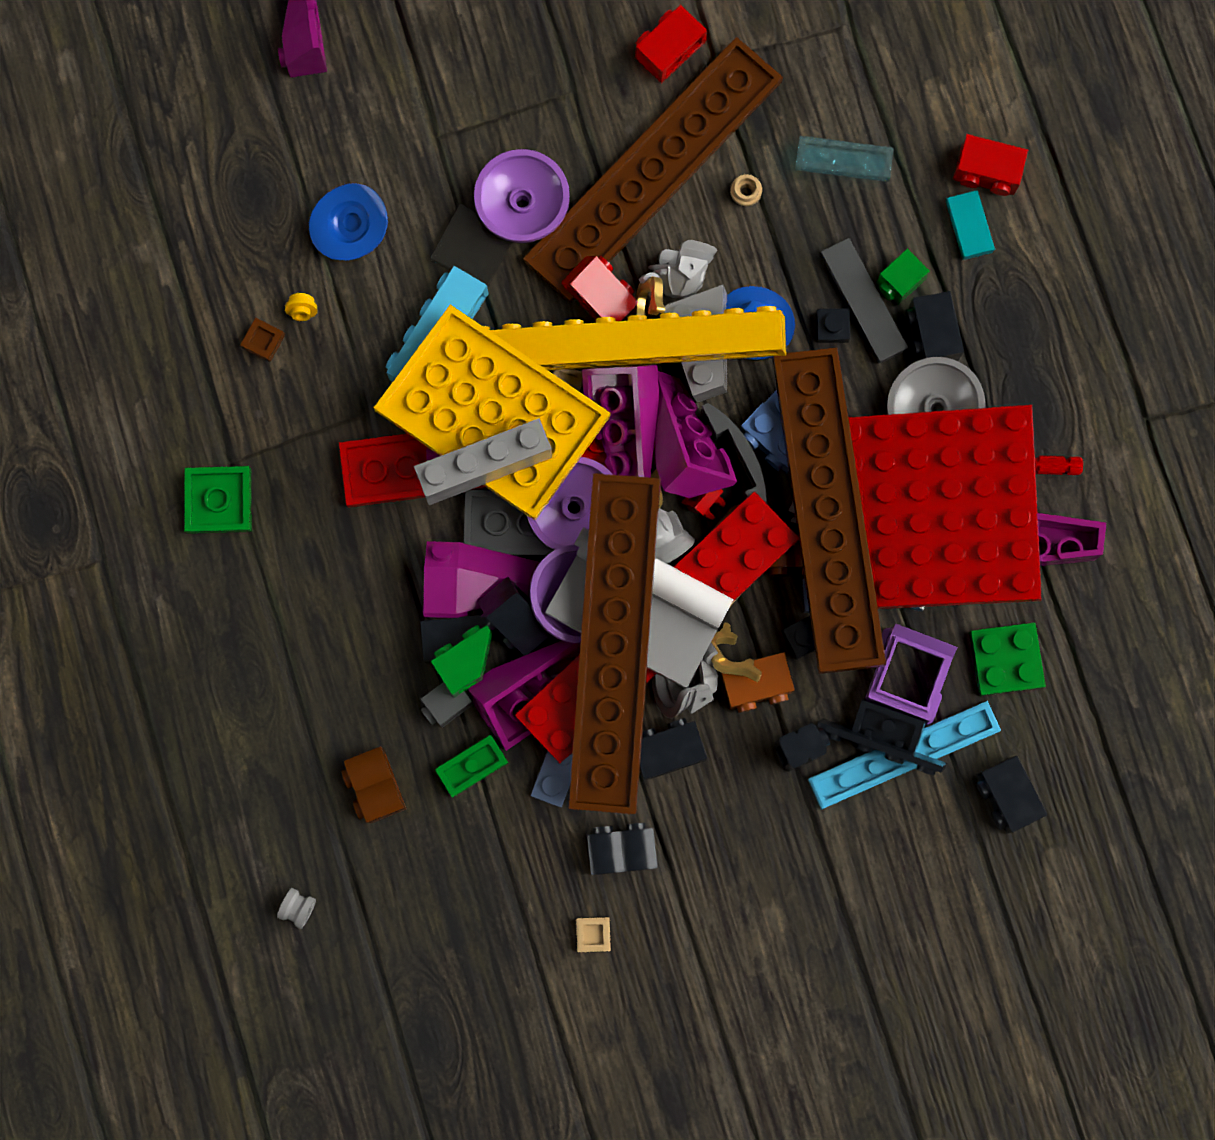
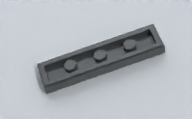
(863, 301)

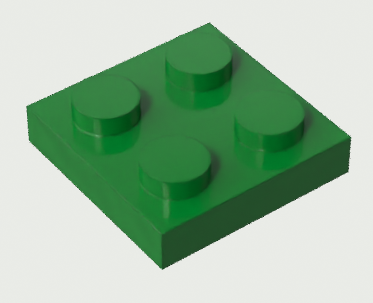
(218, 499)
(1007, 659)

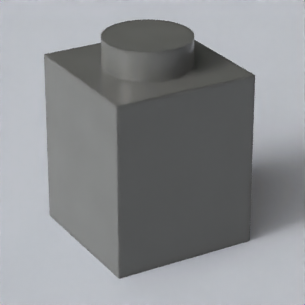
(443, 707)

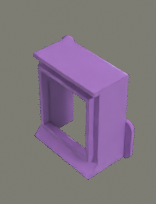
(921, 642)

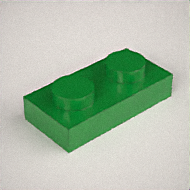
(471, 766)

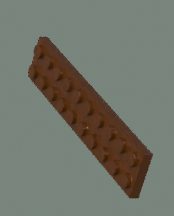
(656, 164)
(828, 511)
(614, 643)

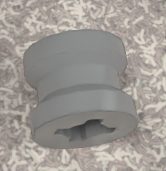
(296, 908)

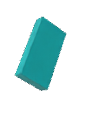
(970, 225)

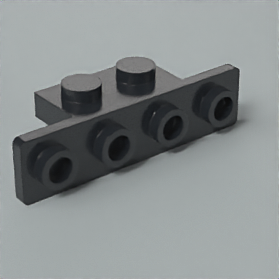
(886, 731)

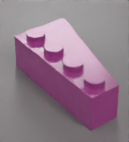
(1069, 539)

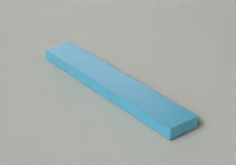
(874, 769)

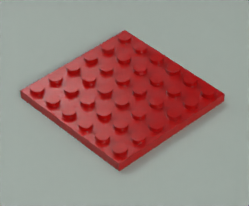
(950, 506)

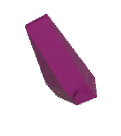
(633, 401)
(683, 446)
(514, 684)

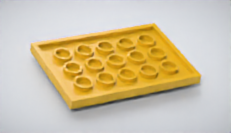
(476, 385)

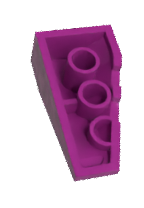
(302, 39)
(463, 573)

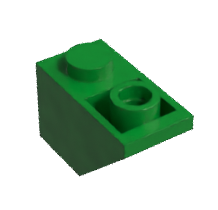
(465, 662)

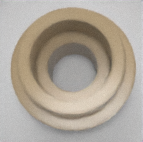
(746, 181)

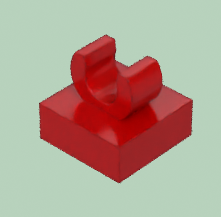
(702, 503)

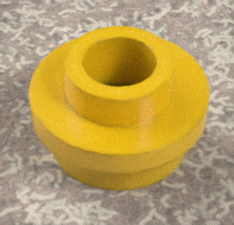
(301, 307)

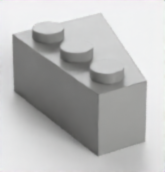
(709, 376)

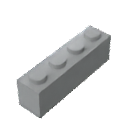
(484, 461)

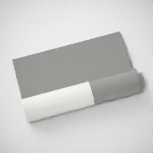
(682, 615)

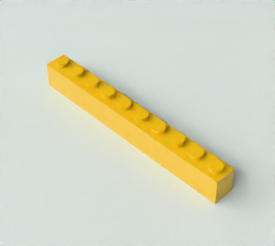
(650, 340)

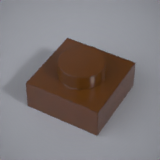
(262, 339)

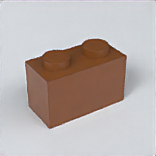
(773, 685)

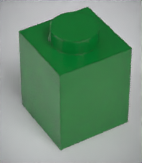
(902, 277)

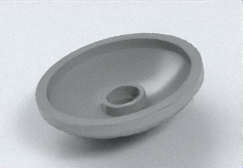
(935, 383)

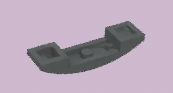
(722, 427)

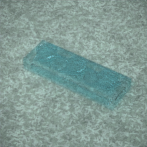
(844, 158)

